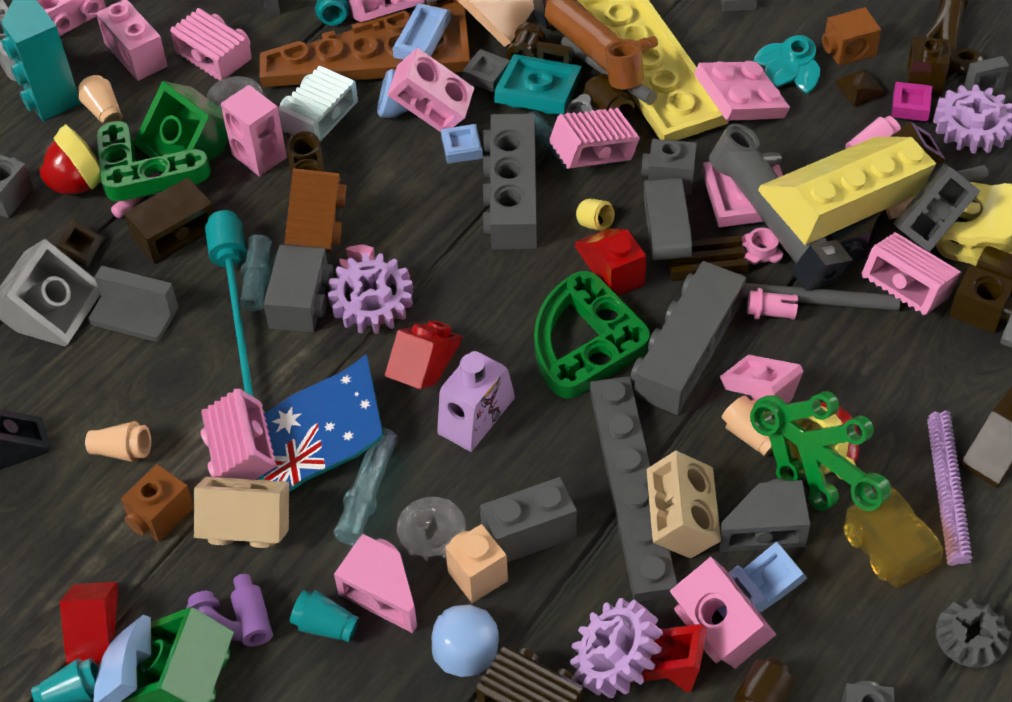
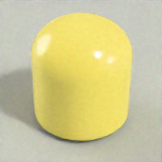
(588, 213)

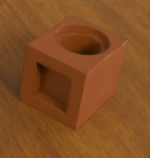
(851, 36)

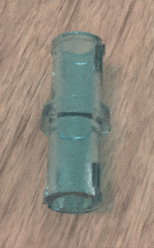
(255, 273)

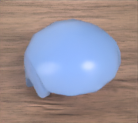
(464, 640)

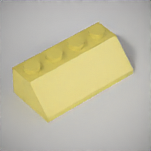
(849, 186)

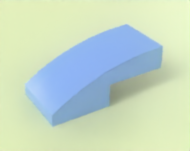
(767, 578)
(118, 666)

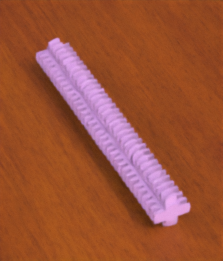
(949, 488)

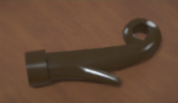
(948, 26)

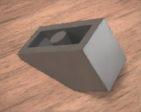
(768, 515)

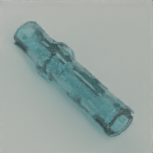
(361, 500)

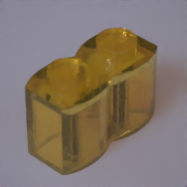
(894, 539)

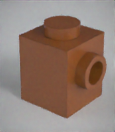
(157, 503)

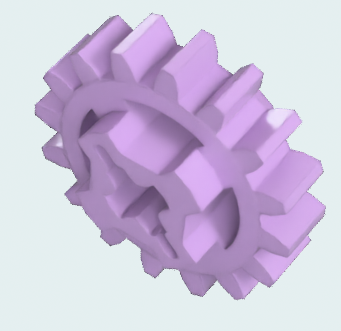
(974, 118)
(370, 293)
(616, 648)

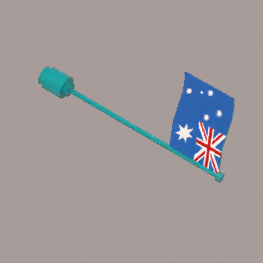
(314, 426)

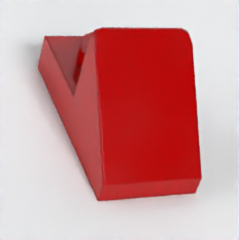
(679, 656)

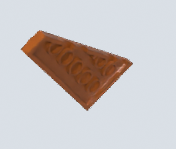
(364, 50)

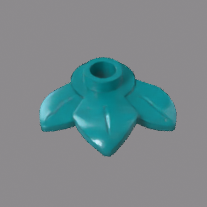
(786, 66)

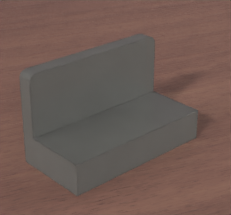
(133, 304)

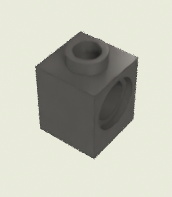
(14, 184)

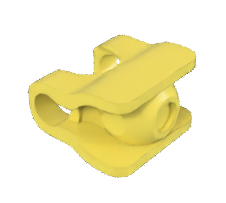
(988, 225)

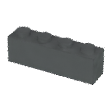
(688, 337)

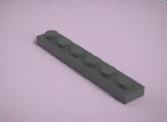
(626, 463)

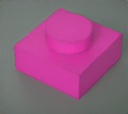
(911, 101)

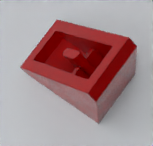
(88, 620)

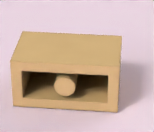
(241, 511)

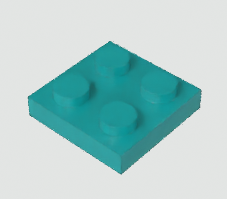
(538, 84)

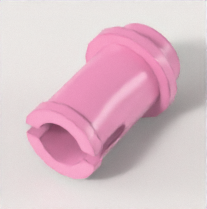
(771, 304)

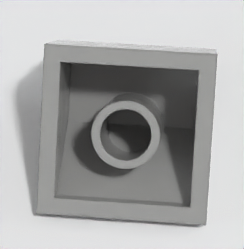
(47, 295)

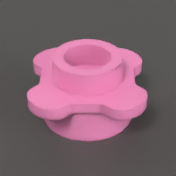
(761, 246)

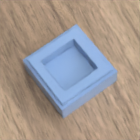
(461, 143)

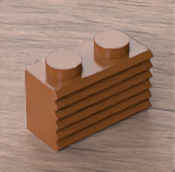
(314, 209)

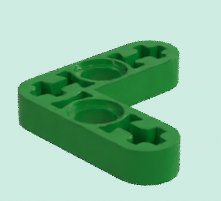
(130, 177)

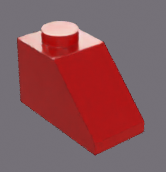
(614, 259)

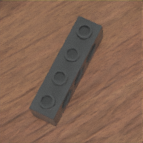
(511, 182)

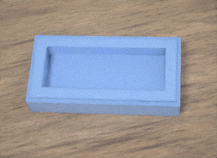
(422, 30)

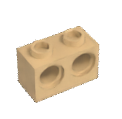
(683, 505)

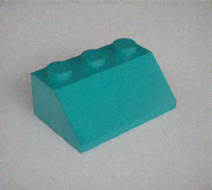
(38, 59)

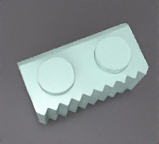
(318, 103)

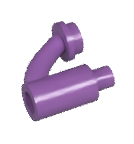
(249, 607)

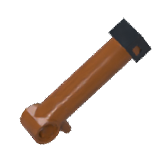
(613, 54)

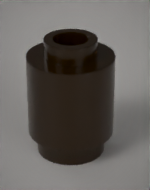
(607, 97)
(766, 682)

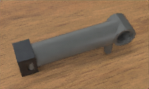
(738, 157)

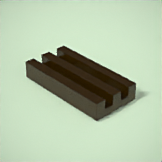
(710, 251)

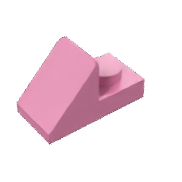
(763, 377)

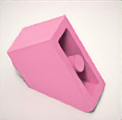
(377, 581)

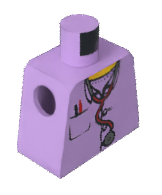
(473, 400)

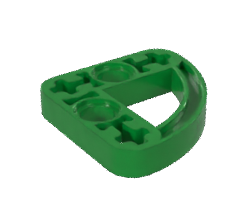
(610, 332)

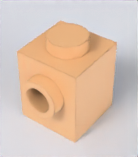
(476, 563)

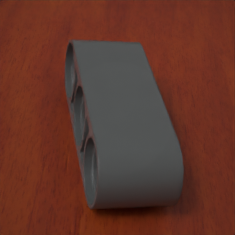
(667, 219)

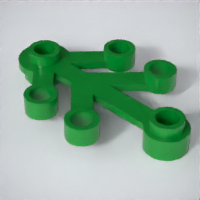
(814, 449)

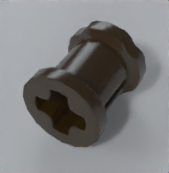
(522, 44)

